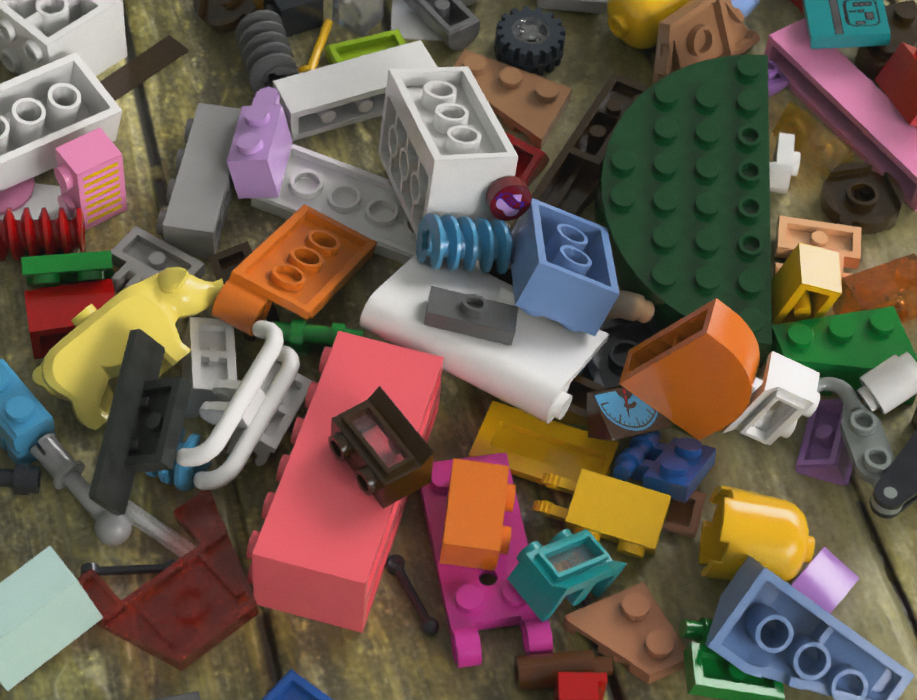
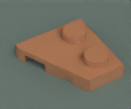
(632, 632)

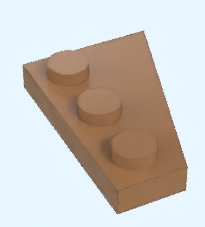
(519, 96)

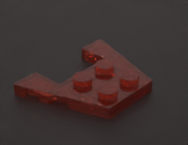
(188, 603)

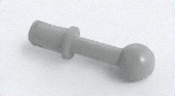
(67, 473)

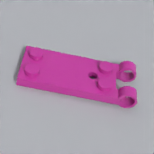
(465, 599)

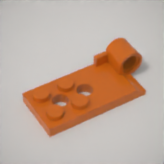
(295, 268)

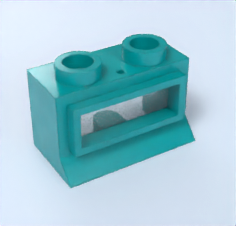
(563, 569)

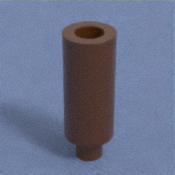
(541, 670)

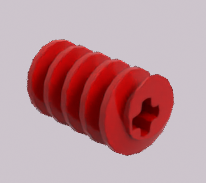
(41, 233)

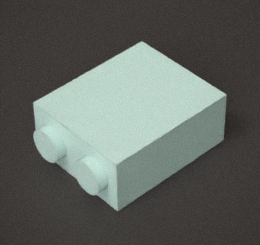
(40, 615)

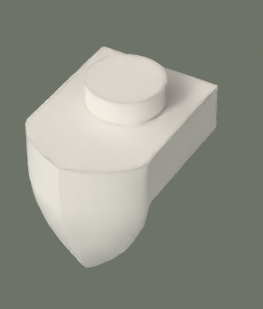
(784, 163)

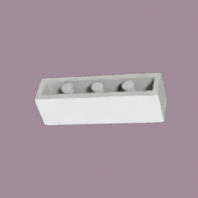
(345, 90)

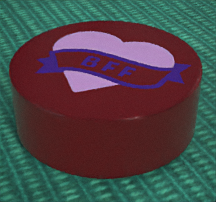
(508, 198)

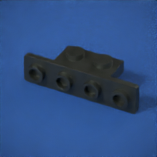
(141, 423)

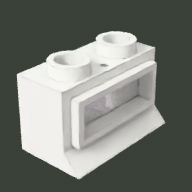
(778, 400)

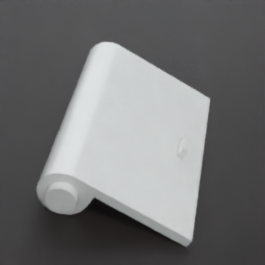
(527, 374)

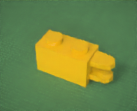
(609, 510)

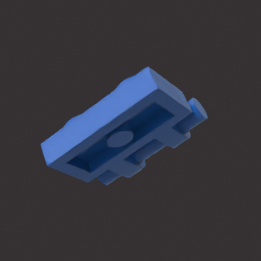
(663, 467)

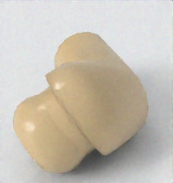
(631, 307)

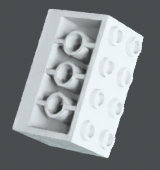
(48, 30)
(442, 143)

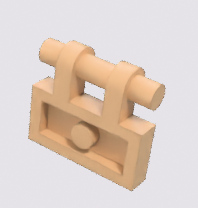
(829, 236)

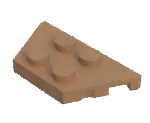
(700, 33)

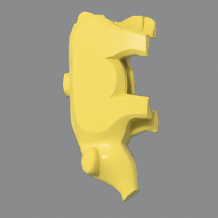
(94, 351)

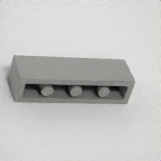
(203, 183)

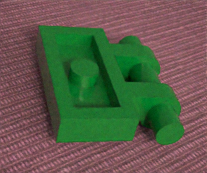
(80, 267)
(308, 337)
(716, 677)

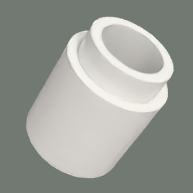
(889, 383)

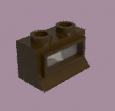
(382, 449)

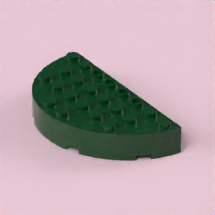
(692, 193)

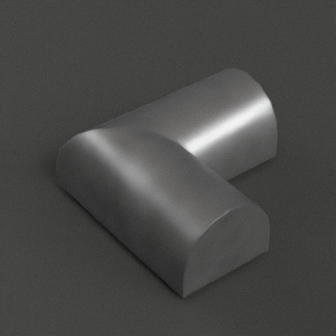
(449, 20)

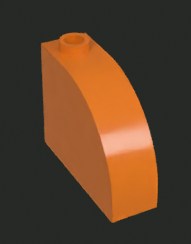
(696, 369)

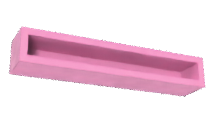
(848, 105)

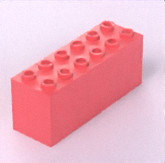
(320, 531)

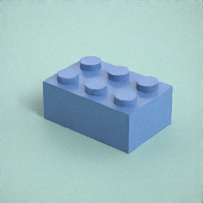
(563, 268)

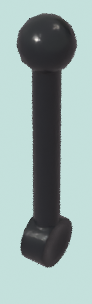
(395, 565)
(126, 569)

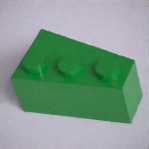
(843, 343)

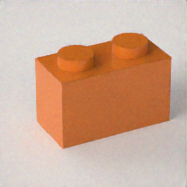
(475, 515)

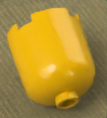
(638, 20)
(757, 527)

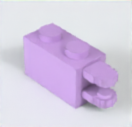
(260, 147)

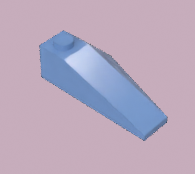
(788, 638)

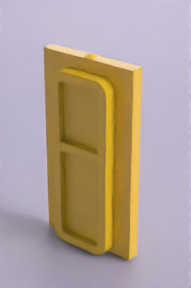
(540, 447)

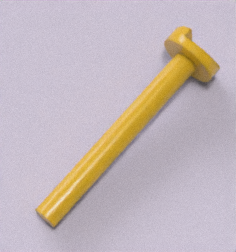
(318, 47)

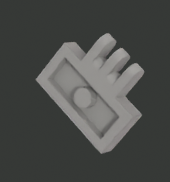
(144, 255)

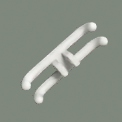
(243, 408)

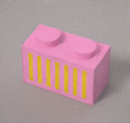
(91, 178)

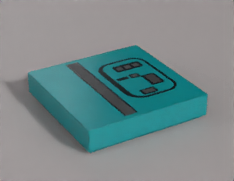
(846, 23)

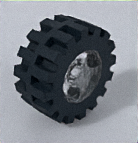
(530, 40)

